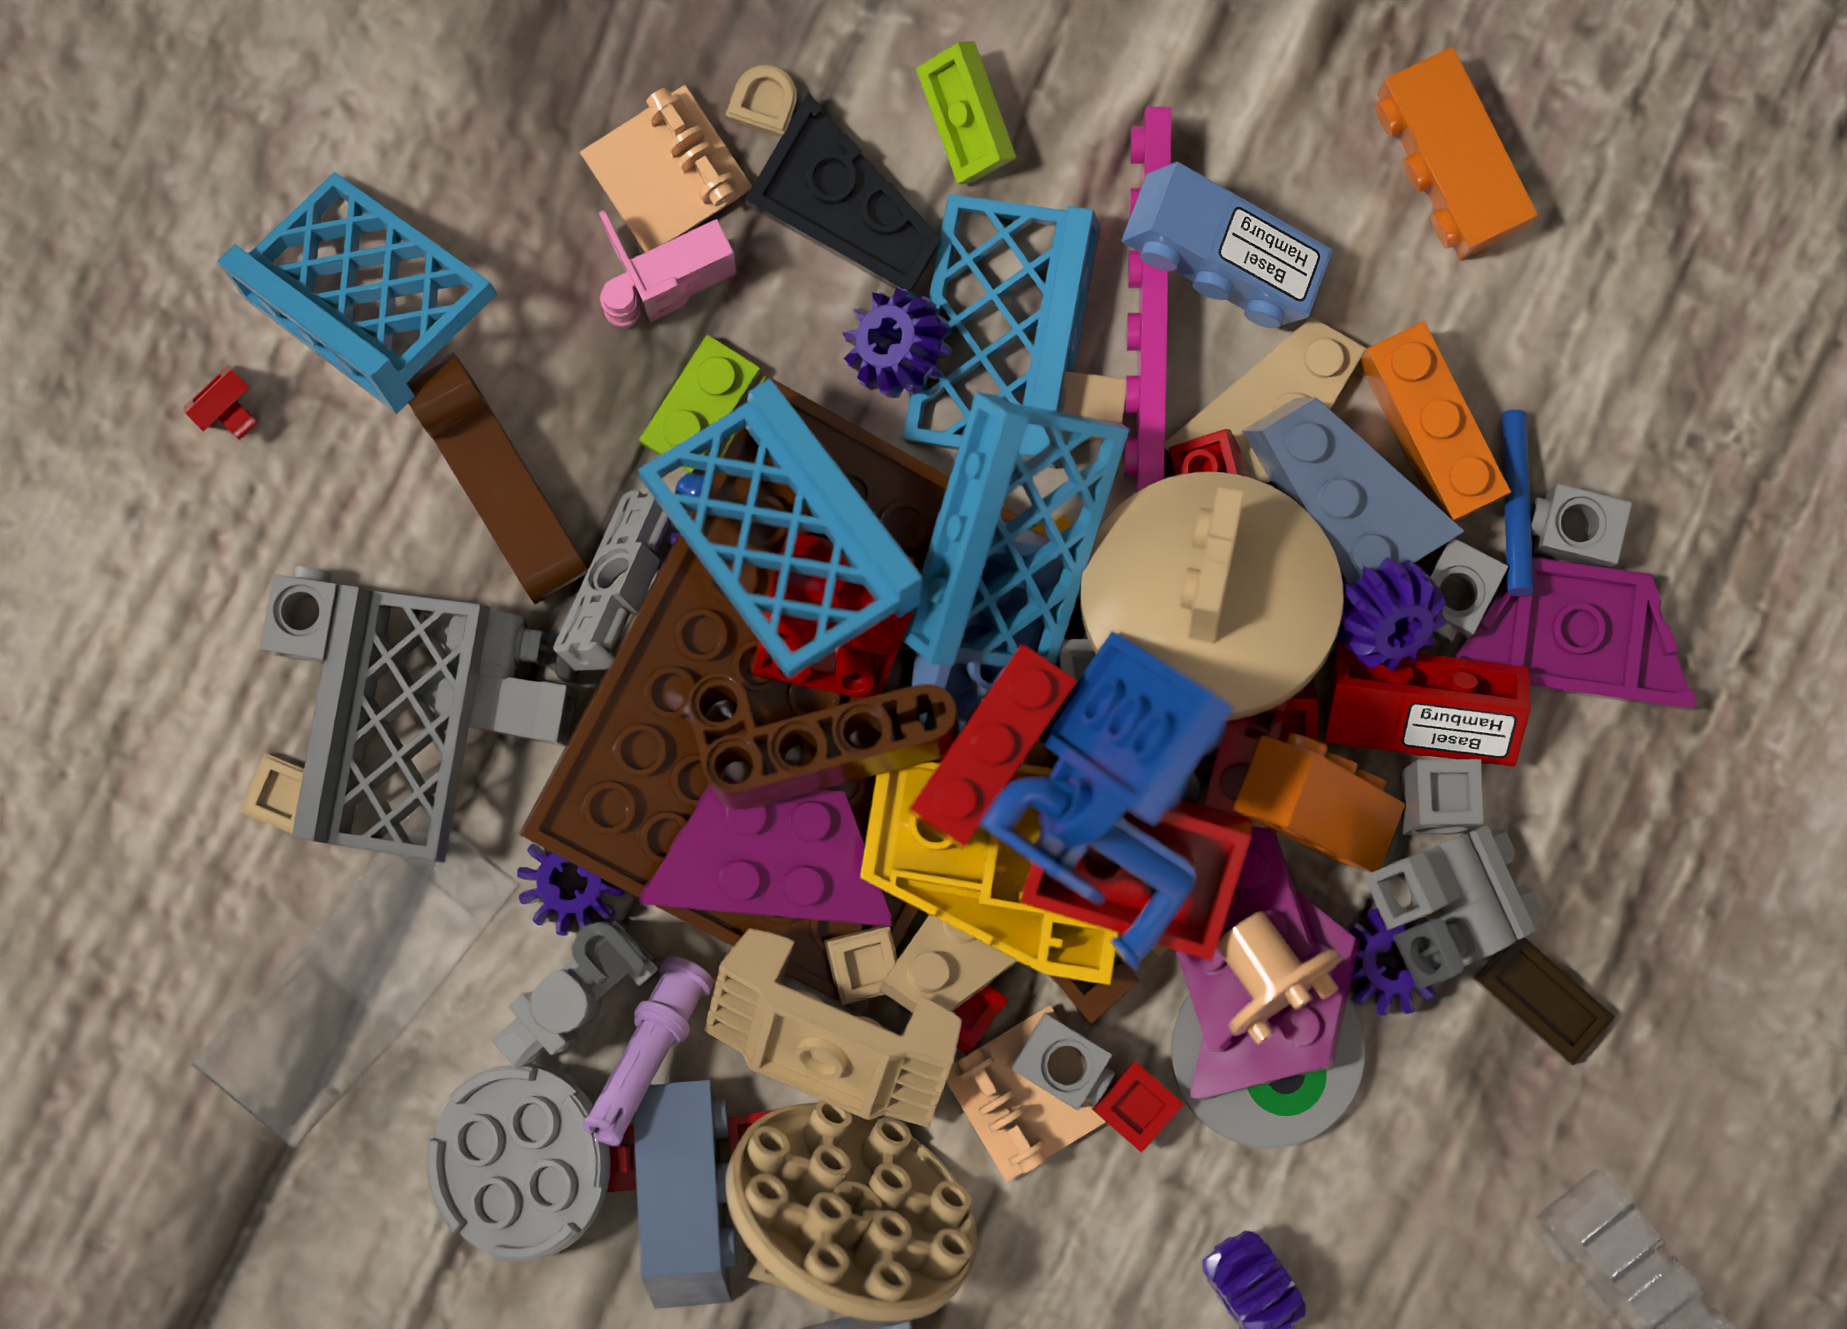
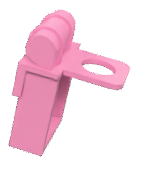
(665, 275)

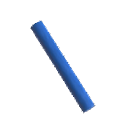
(1517, 503)

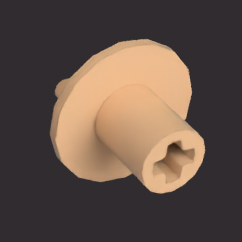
(1271, 974)

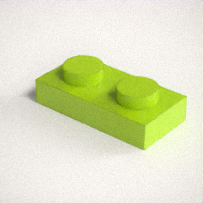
(966, 112)
(704, 393)

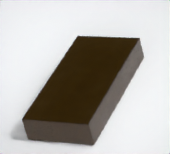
(1544, 999)

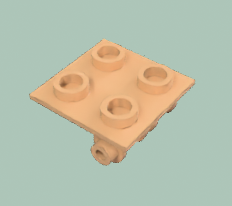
(666, 169)
(1012, 1114)

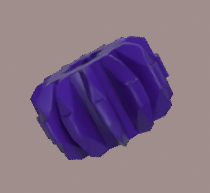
(892, 321)
(1390, 614)
(555, 896)
(1366, 969)
(1253, 1284)

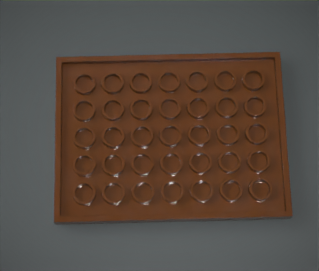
(634, 755)

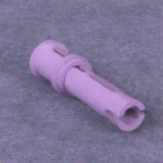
(660, 1025)

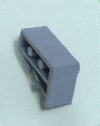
(1347, 488)
(683, 1195)

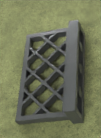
(350, 717)

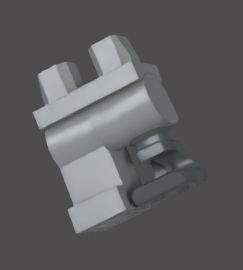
(502, 702)
(1476, 901)
(573, 995)

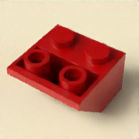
(857, 666)

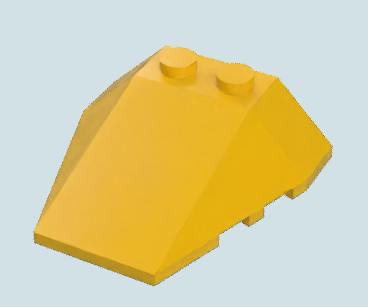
(980, 885)

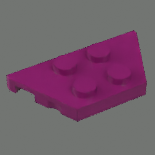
(1585, 635)
(771, 860)
(1261, 887)
(1302, 1037)

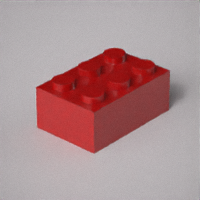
(1202, 836)

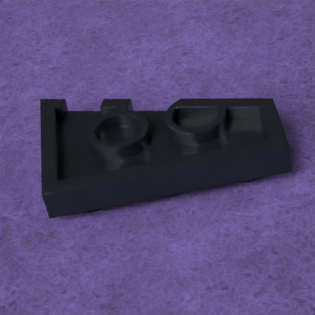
(840, 202)

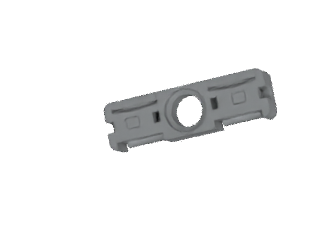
(603, 609)

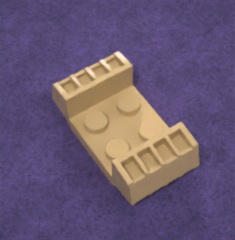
(825, 1049)

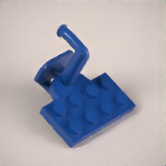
(1121, 744)

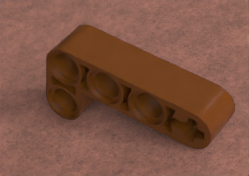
(495, 478)
(825, 730)

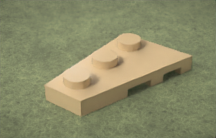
(1305, 365)
(943, 967)

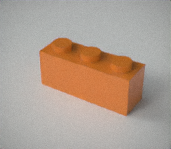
(1454, 154)
(1433, 423)
(1320, 801)

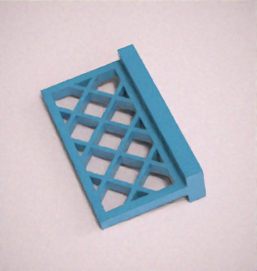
(1057, 321)
(332, 332)
(835, 512)
(973, 530)

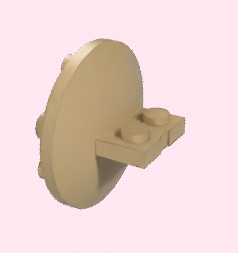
(1218, 586)
(850, 1213)

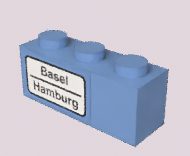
(1226, 246)

